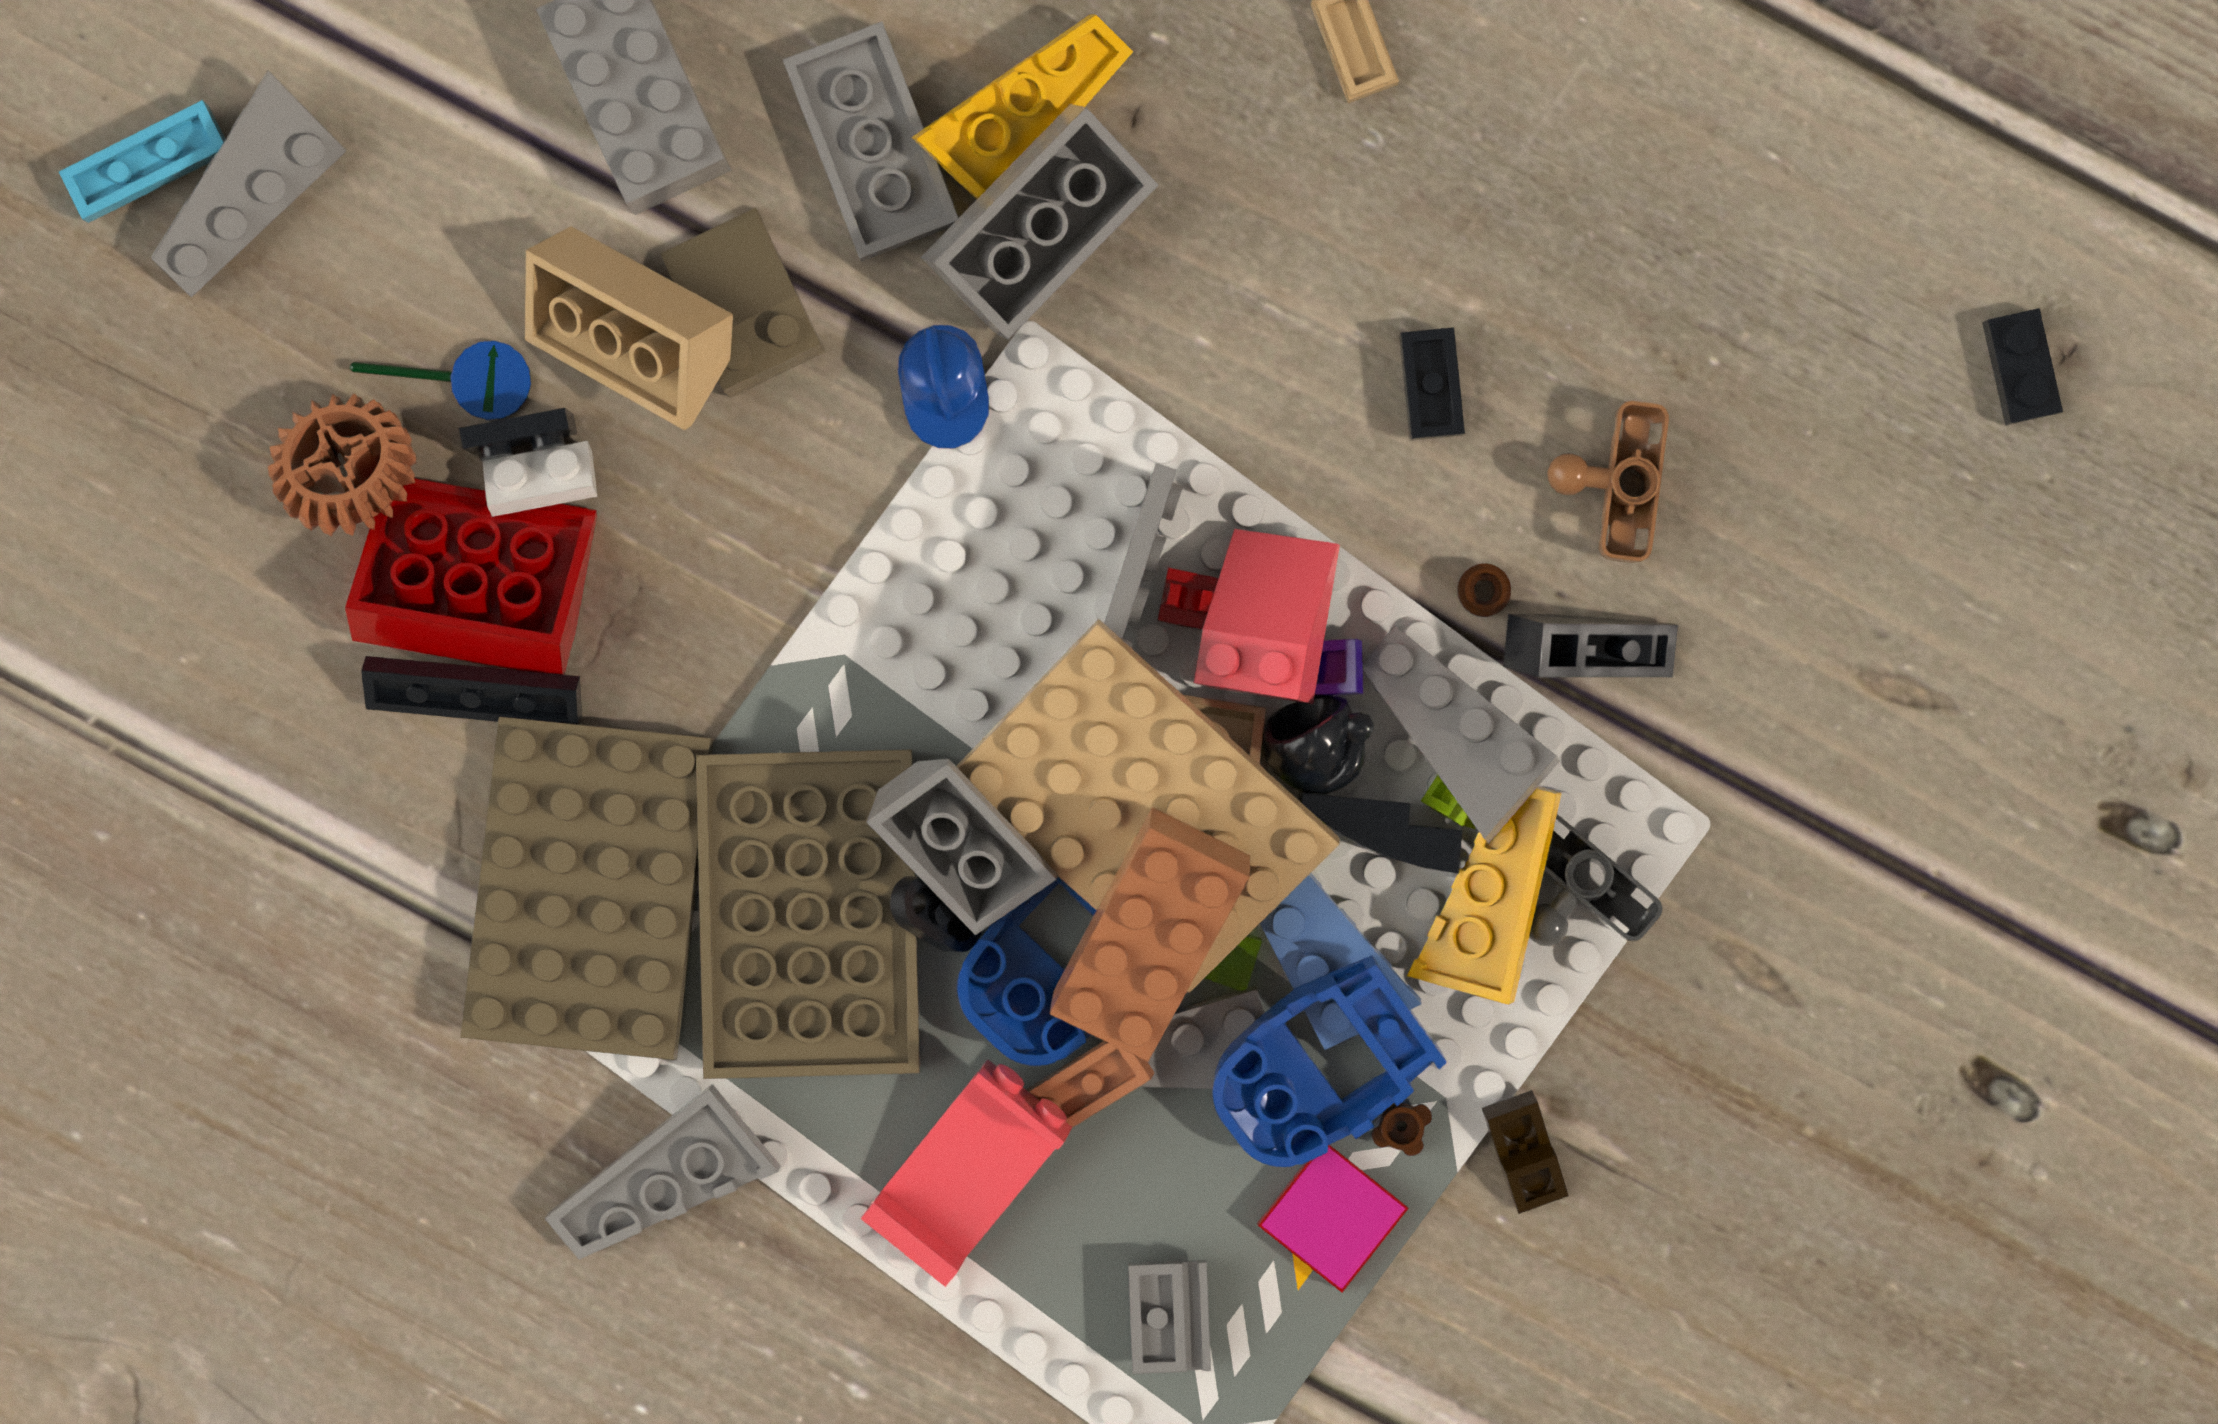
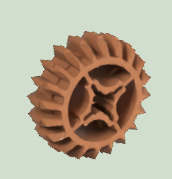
(375, 458)

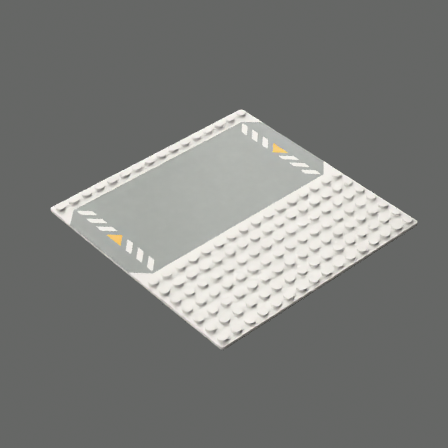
(924, 646)

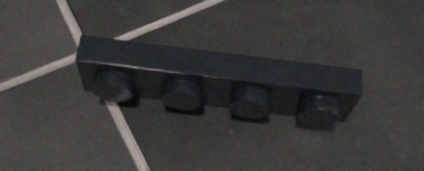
(469, 691)

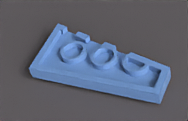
(1319, 938)

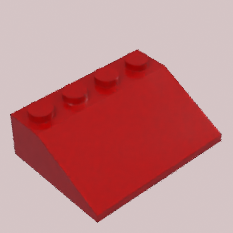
(473, 583)

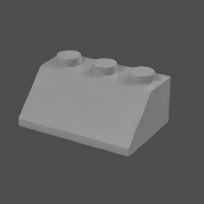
(958, 843)

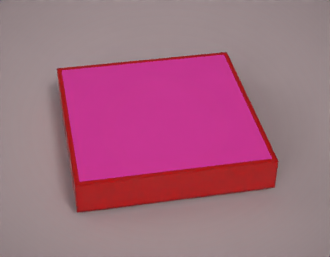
(1332, 1217)

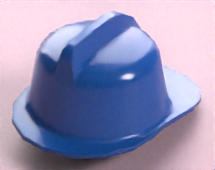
(943, 386)

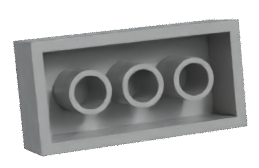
(635, 97)
(1040, 220)

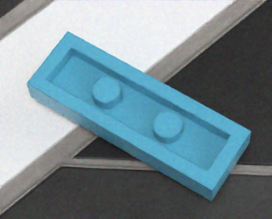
(143, 161)

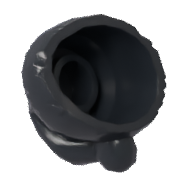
(1317, 744)

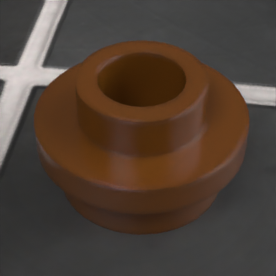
(1499, 583)

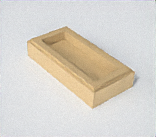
(1355, 47)

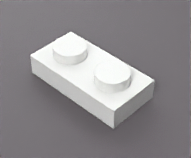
(539, 478)

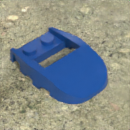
(1010, 989)
(1280, 1099)

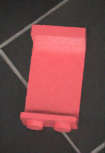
(967, 1171)

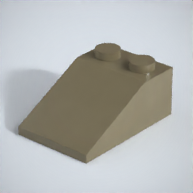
(744, 275)

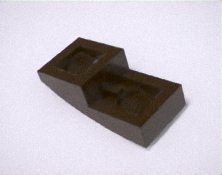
(1525, 1152)

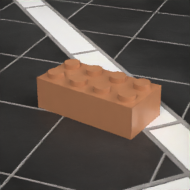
(1150, 934)

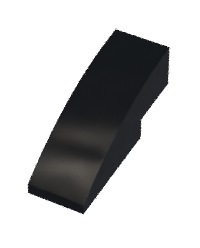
(1386, 830)

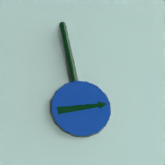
(486, 378)

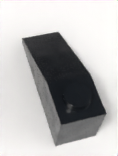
(1589, 646)

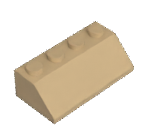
(625, 325)

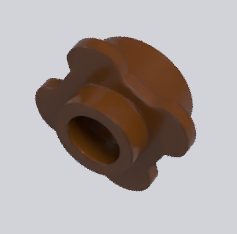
(1409, 1139)

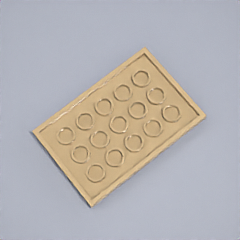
(1109, 743)

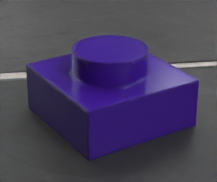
(1340, 668)

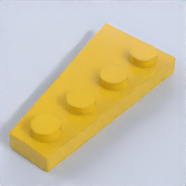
(1006, 116)
(1488, 917)

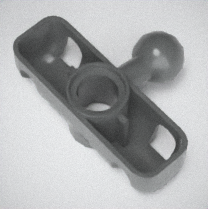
(1608, 900)

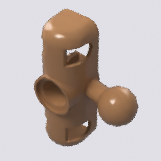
(1625, 514)

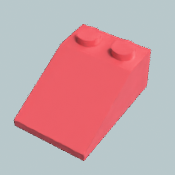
(1268, 617)

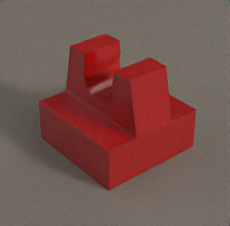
(1186, 598)

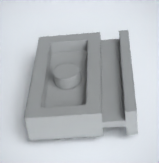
(1169, 1316)

